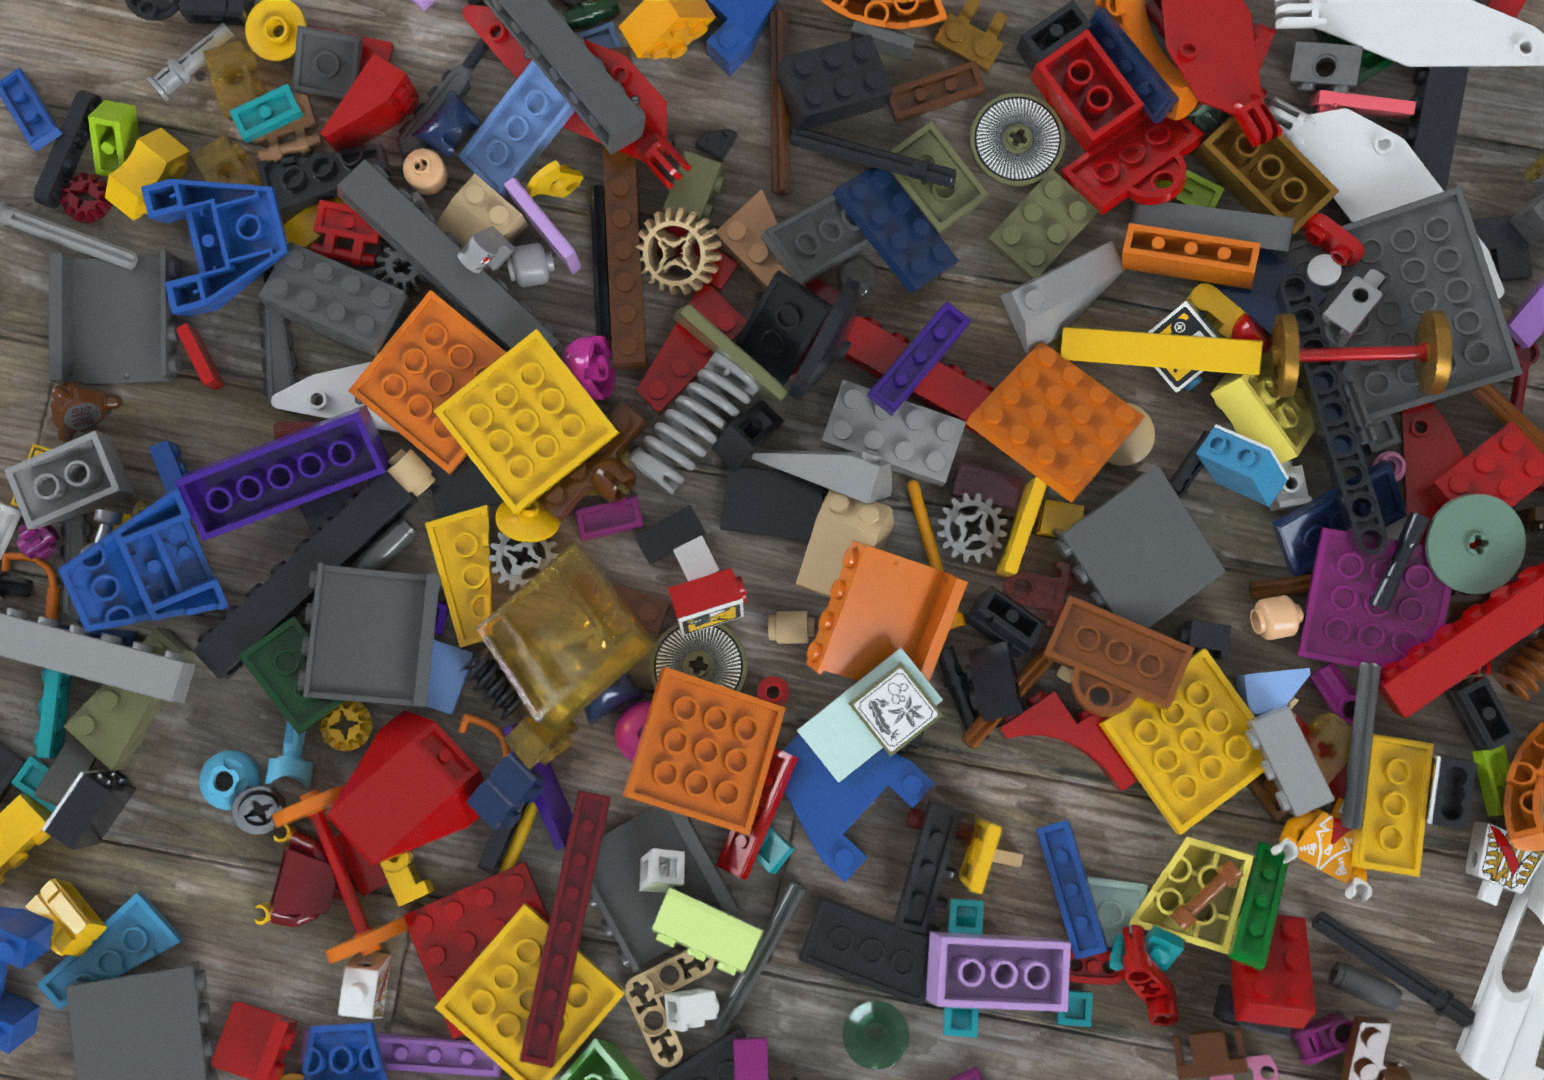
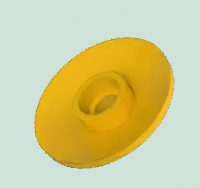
(264, 24)
(530, 525)

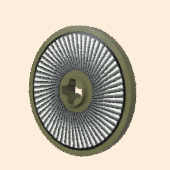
(1023, 163)
(715, 645)

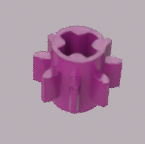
(38, 542)

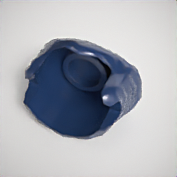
(448, 125)
(613, 697)

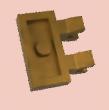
(969, 42)

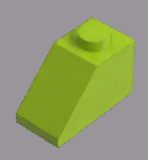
(112, 135)

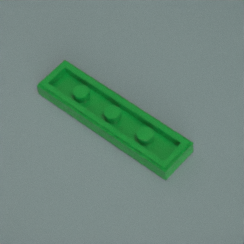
(1259, 907)

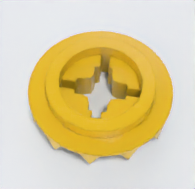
(356, 735)

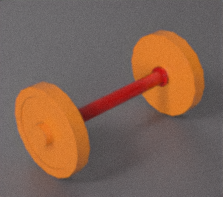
(366, 938)

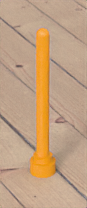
(928, 537)

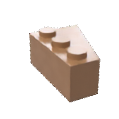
(743, 242)

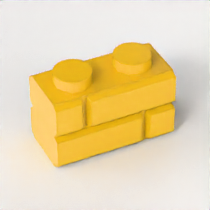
(73, 918)

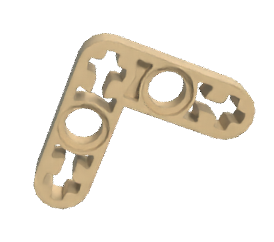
(657, 988)

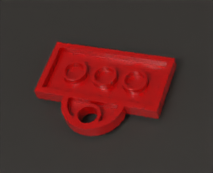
(1134, 162)

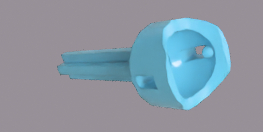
(291, 762)

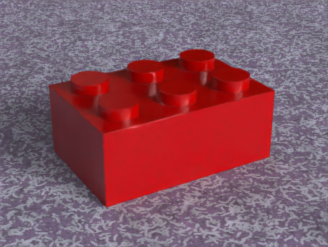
(1086, 90)
(1502, 467)
(1284, 988)

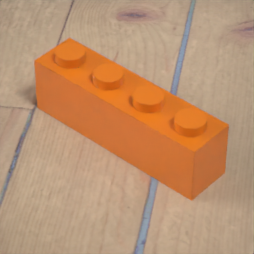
(1190, 255)

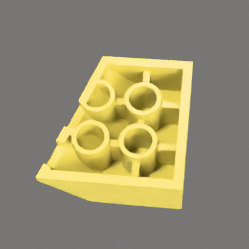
(1262, 416)
(1182, 879)

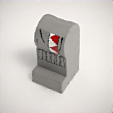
(484, 249)

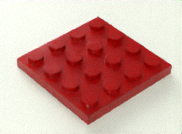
(462, 925)

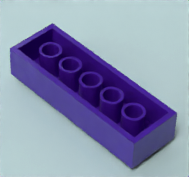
(284, 473)

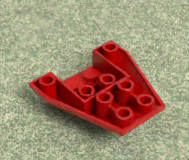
(406, 790)

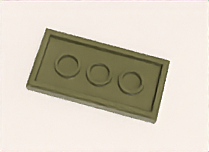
(720, 343)

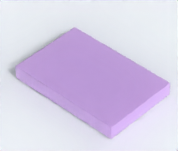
(543, 225)

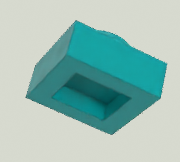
(774, 851)
(1079, 1009)

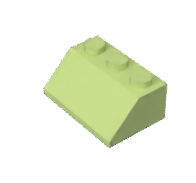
(705, 932)

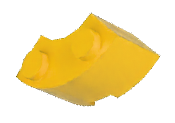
(153, 160)

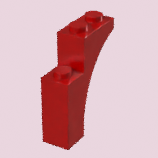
(1050, 718)

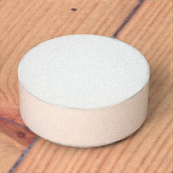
(1323, 271)

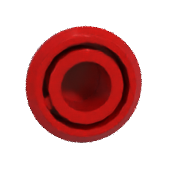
(1249, 329)

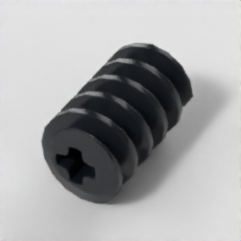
(494, 682)

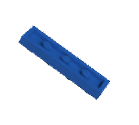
(1072, 889)

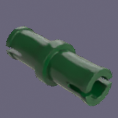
(590, 12)

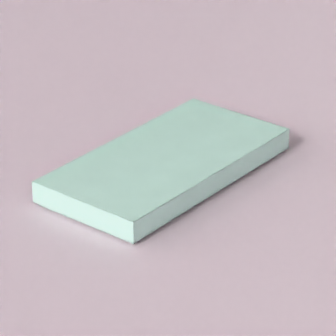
(838, 732)

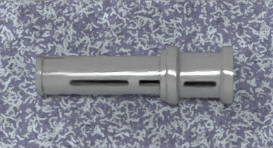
(179, 71)

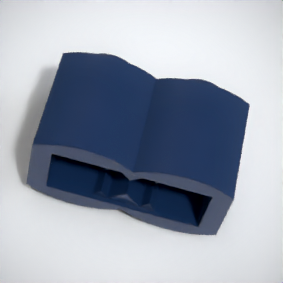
(506, 792)

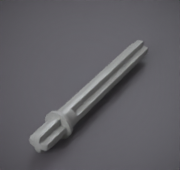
(67, 236)

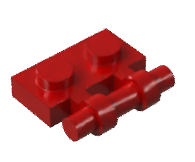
(342, 222)

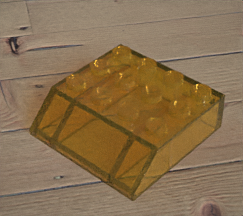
(565, 638)

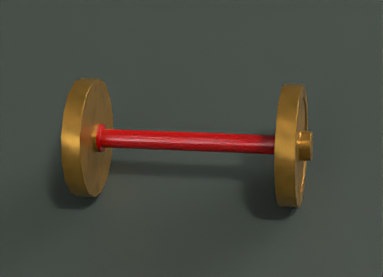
(1431, 353)

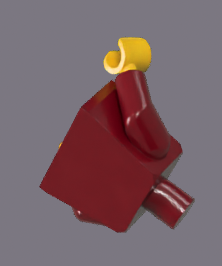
(302, 882)

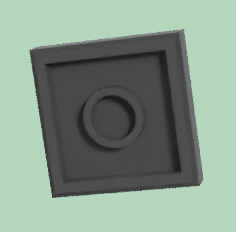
(326, 62)

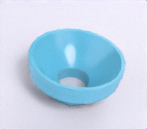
(239, 765)

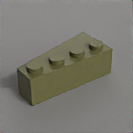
(117, 718)

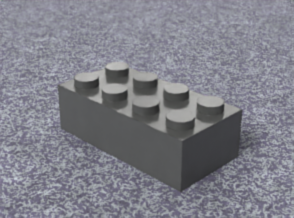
(335, 300)

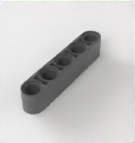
(1269, 230)

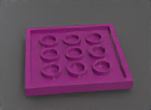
(1343, 624)

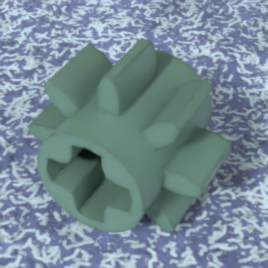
(1204, 116)

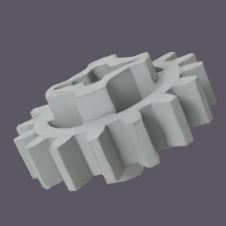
(959, 519)
(517, 571)

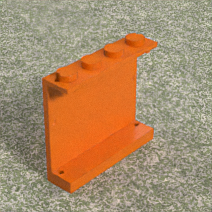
(884, 606)

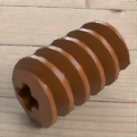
(1524, 669)

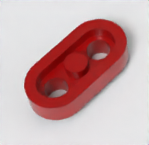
(1333, 239)
(1092, 970)

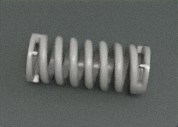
(719, 372)

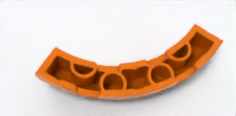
(890, 13)
(1133, 19)
(1525, 794)

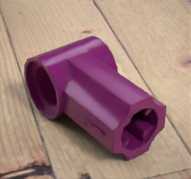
(1333, 690)

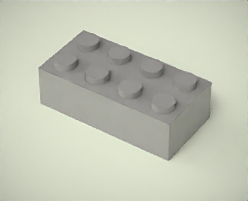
(913, 439)

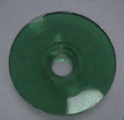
(880, 1051)

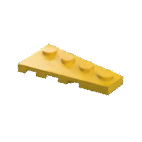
(461, 556)

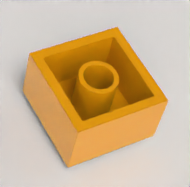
(665, 27)

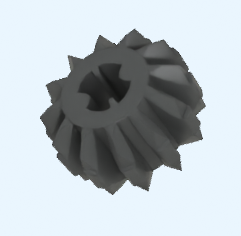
(388, 273)

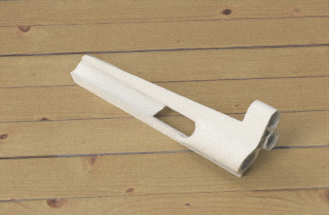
(1506, 1023)

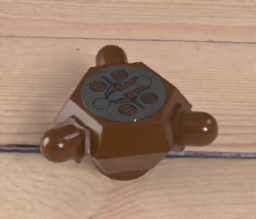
(79, 407)

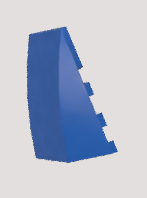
(143, 571)
(343, 1053)

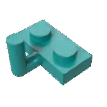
(1159, 944)

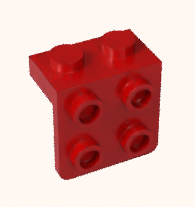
(254, 1042)

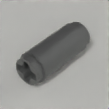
(387, 545)
(1365, 986)

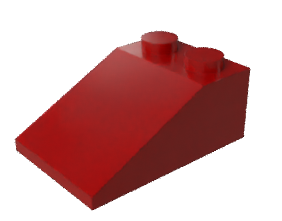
(371, 106)

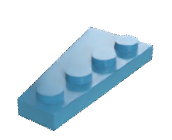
(131, 938)

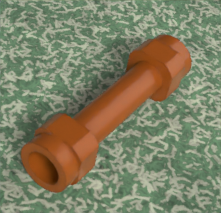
(1227, 874)

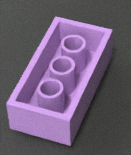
(998, 971)

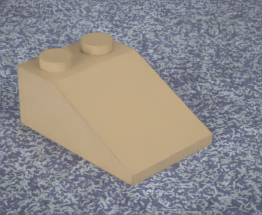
(477, 208)
(835, 528)

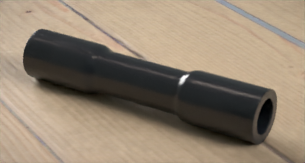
(1407, 542)

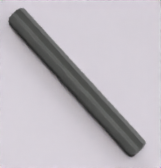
(1360, 745)
(760, 956)

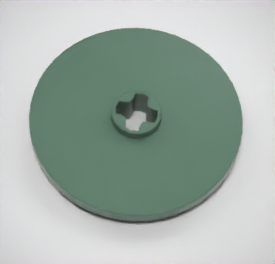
(1459, 525)

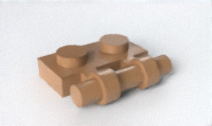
(303, 141)

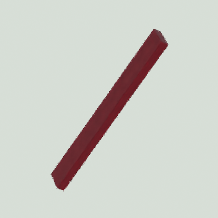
(565, 929)

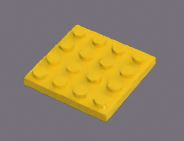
(526, 422)
(1193, 751)
(497, 992)

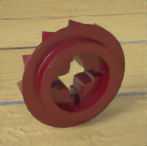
(90, 210)

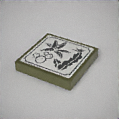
(895, 709)

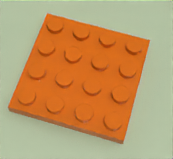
(420, 370)
(1055, 421)
(704, 751)

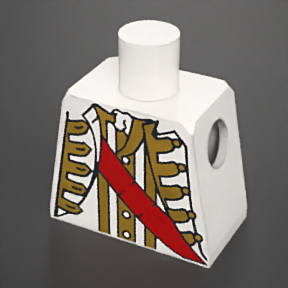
(1498, 862)
(365, 987)

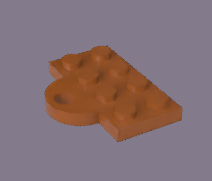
(1116, 657)

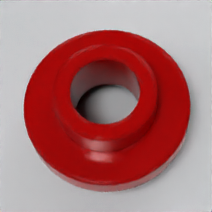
(773, 681)

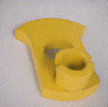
(566, 178)

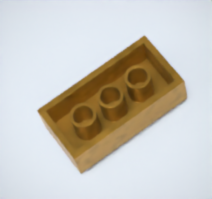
(1265, 178)

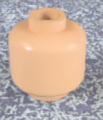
(425, 171)
(1276, 617)

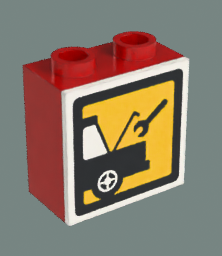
(708, 601)

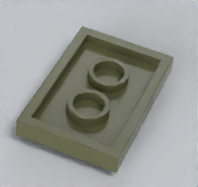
(938, 203)
(1042, 225)

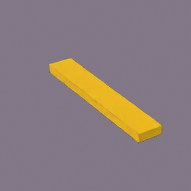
(1162, 350)

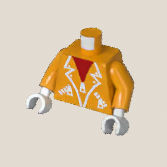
(1325, 845)

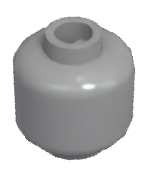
(530, 265)

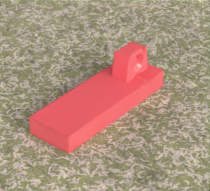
(1362, 104)

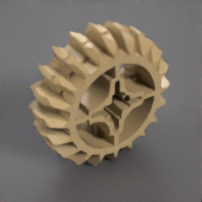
(689, 260)

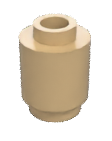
(410, 471)
(791, 627)

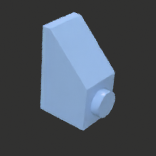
(1270, 689)

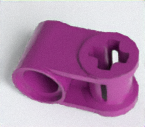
(1318, 1040)

